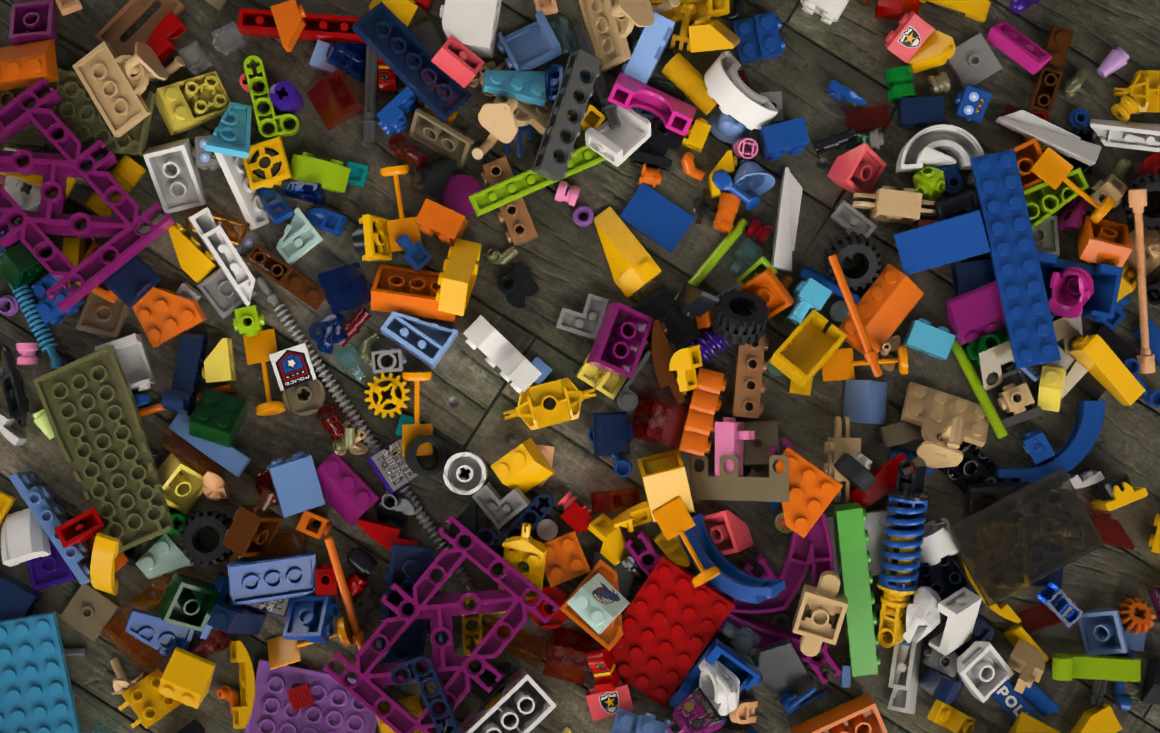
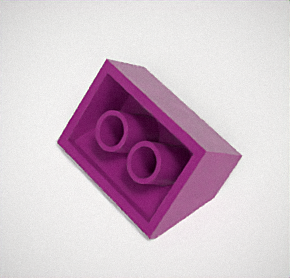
(975, 313)
(620, 340)
(346, 488)

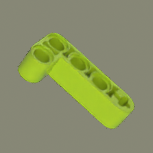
(263, 98)
(1097, 667)

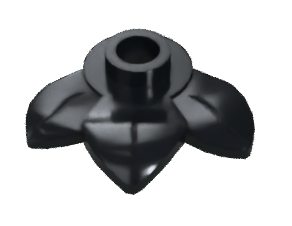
(661, 141)
(520, 288)
(396, 510)

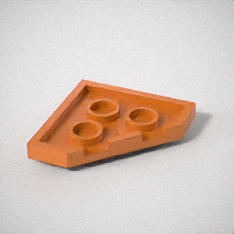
(166, 315)
(809, 492)
(614, 631)

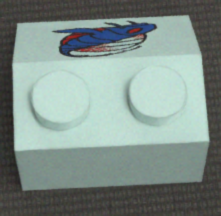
(598, 603)

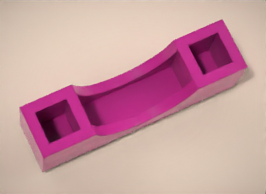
(634, 94)

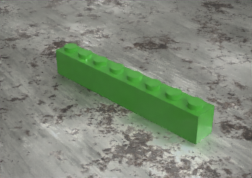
(855, 584)

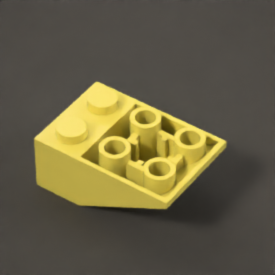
(191, 102)

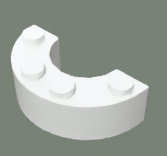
(735, 96)
(941, 137)
(501, 353)

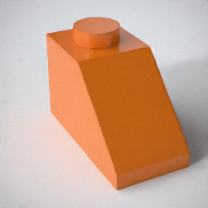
(289, 22)

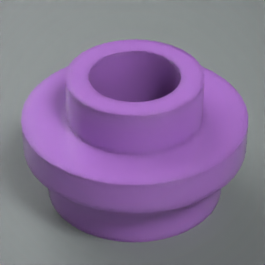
(583, 209)
(4, 305)

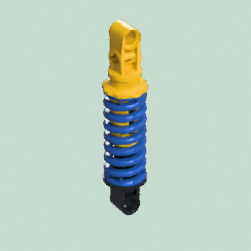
(904, 549)

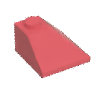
(857, 170)
(728, 532)

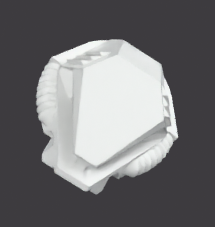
(922, 614)
(719, 686)

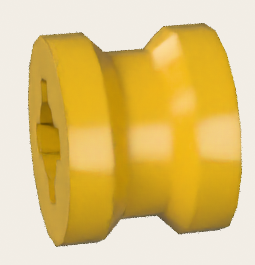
(1124, 108)

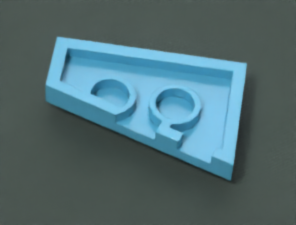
(522, 85)
(232, 132)

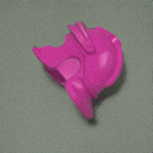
(1067, 296)

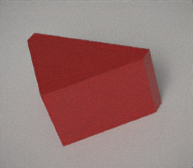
(896, 8)
(80, 528)

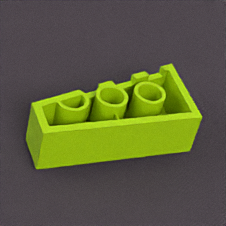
(1044, 200)

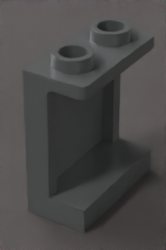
(1010, 376)

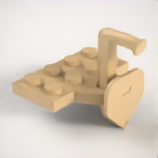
(609, 28)
(119, 82)
(505, 117)
(946, 418)

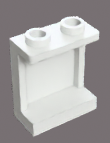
(621, 141)
(134, 361)
(962, 613)

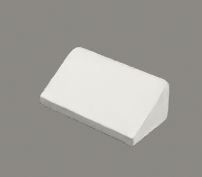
(935, 158)

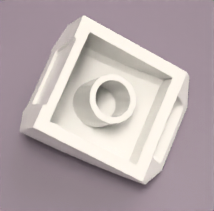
(23, 538)
(982, 670)

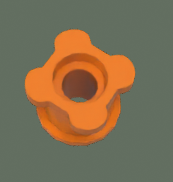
(650, 176)

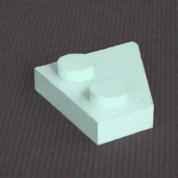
(298, 238)
(163, 558)

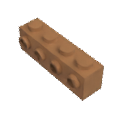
(514, 213)
(748, 379)

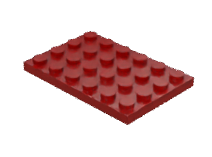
(667, 630)

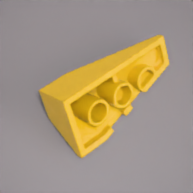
(627, 258)

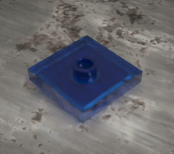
(345, 288)

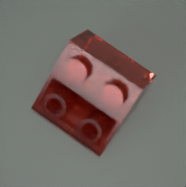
(335, 99)
(658, 421)
(568, 655)

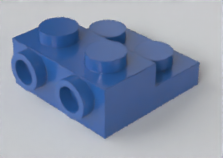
(759, 38)
(393, 116)
(46, 307)
(310, 618)

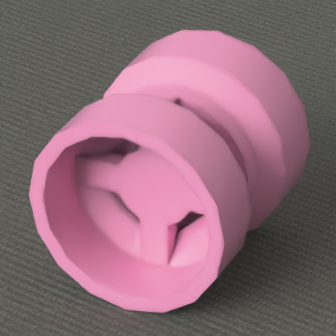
(741, 148)
(572, 195)
(27, 353)

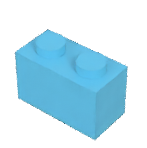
(928, 339)

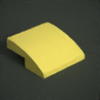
(601, 380)

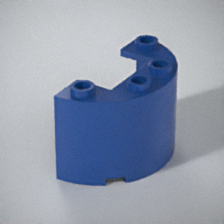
(1105, 279)
(716, 650)

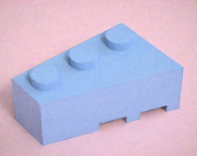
(649, 49)
(419, 338)

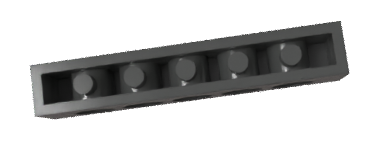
(589, 67)

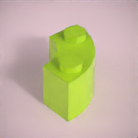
(330, 174)

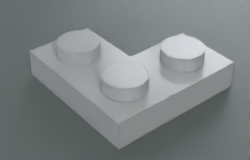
(852, 221)
(586, 323)
(500, 509)

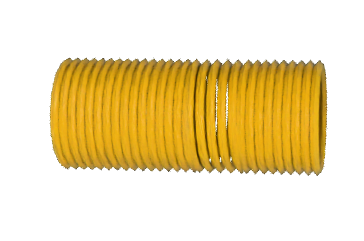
(689, 82)
(126, 169)

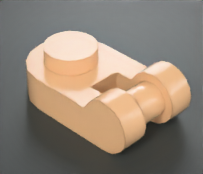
(744, 712)

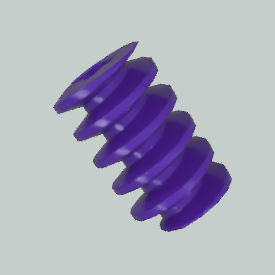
(286, 97)
(710, 345)

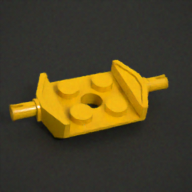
(1143, 90)
(567, 406)
(530, 551)

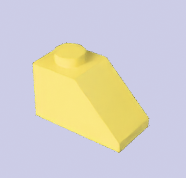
(220, 363)
(1051, 388)

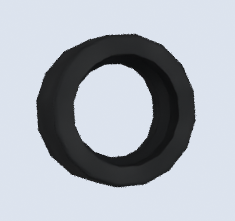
(442, 455)
(855, 472)

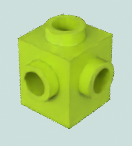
(929, 182)
(242, 315)

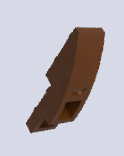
(1049, 76)
(286, 276)
(661, 354)

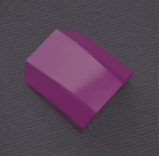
(33, 22)

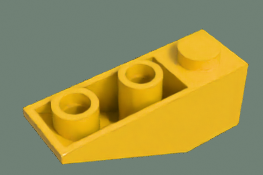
(190, 255)
(1098, 720)

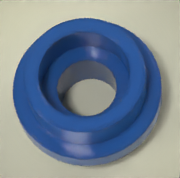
(1074, 123)

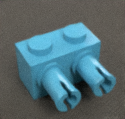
(808, 296)

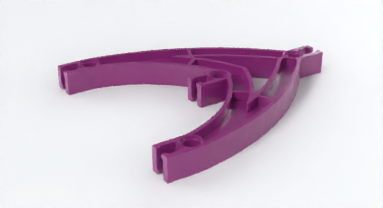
(812, 549)

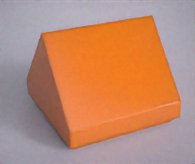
(705, 320)

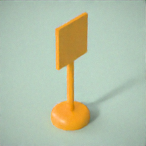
(1053, 171)
(402, 225)
(258, 351)
(842, 364)
(411, 431)
(674, 521)
(285, 652)

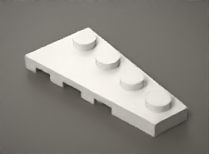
(246, 198)

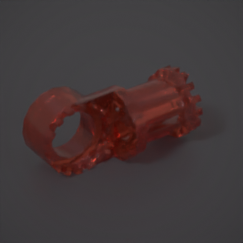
(407, 152)
(332, 424)
(211, 644)

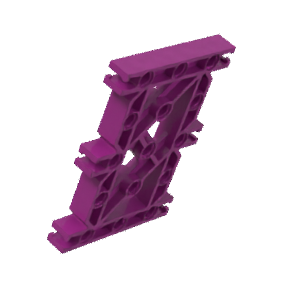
(121, 230)
(440, 609)

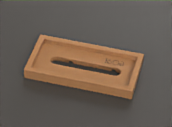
(128, 16)

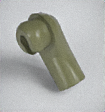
(499, 257)
(366, 346)
(347, 440)

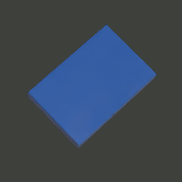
(656, 217)

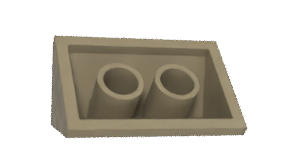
(441, 136)

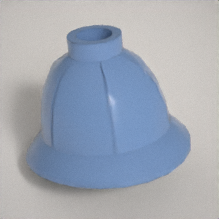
(726, 127)
(752, 177)

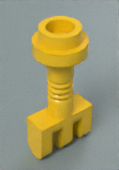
(687, 10)

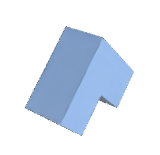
(319, 57)

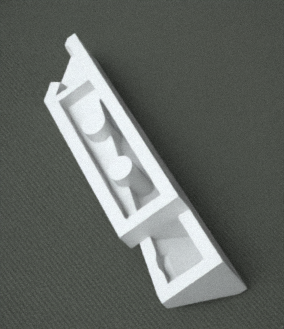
(1128, 134)
(1051, 136)
(786, 222)
(224, 254)
(905, 677)

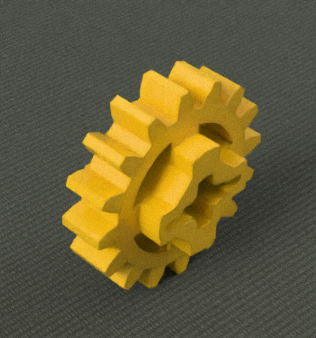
(382, 404)

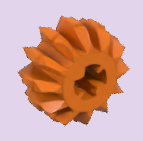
(1144, 617)

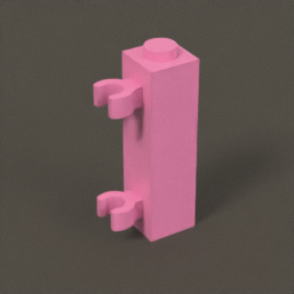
(730, 441)

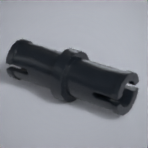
(835, 141)

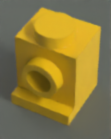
(697, 135)

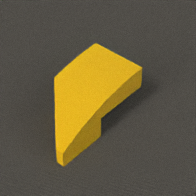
(633, 517)

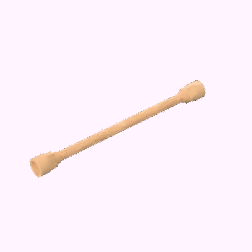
(1137, 201)

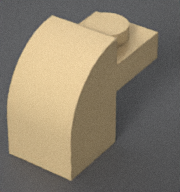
(1028, 662)

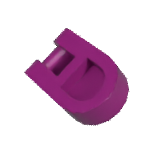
(1073, 213)

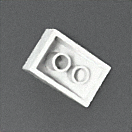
(175, 175)

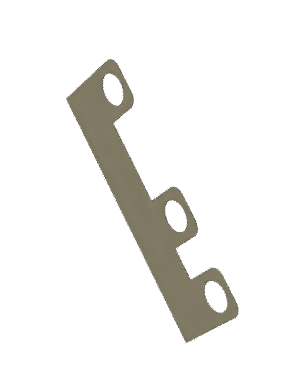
(996, 356)
(735, 488)

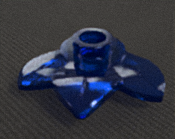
(330, 332)

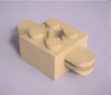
(894, 205)
(835, 448)
(820, 614)

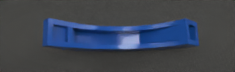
(1080, 441)
(731, 579)

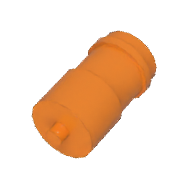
(726, 212)

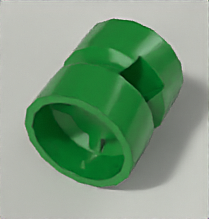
(900, 83)

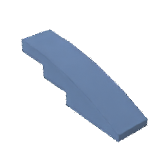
(229, 458)

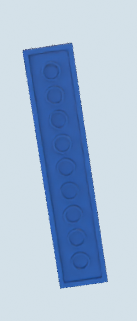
(1015, 259)

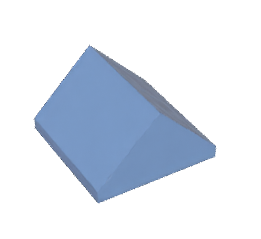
(865, 401)
(1102, 631)

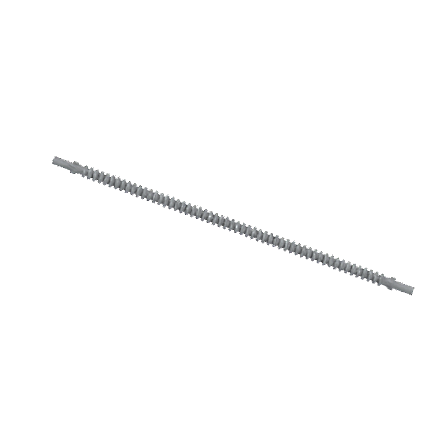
(272, 298)

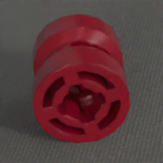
(760, 231)

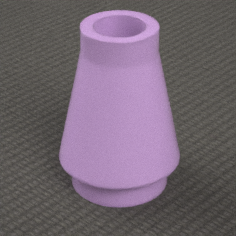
(1115, 60)

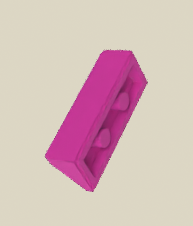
(1018, 47)

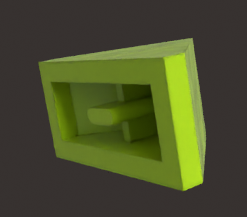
(761, 265)

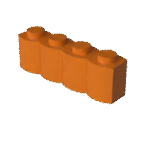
(701, 412)

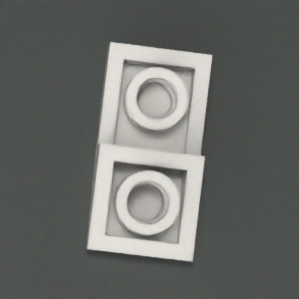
(1087, 478)

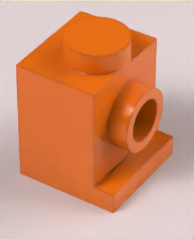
(306, 524)

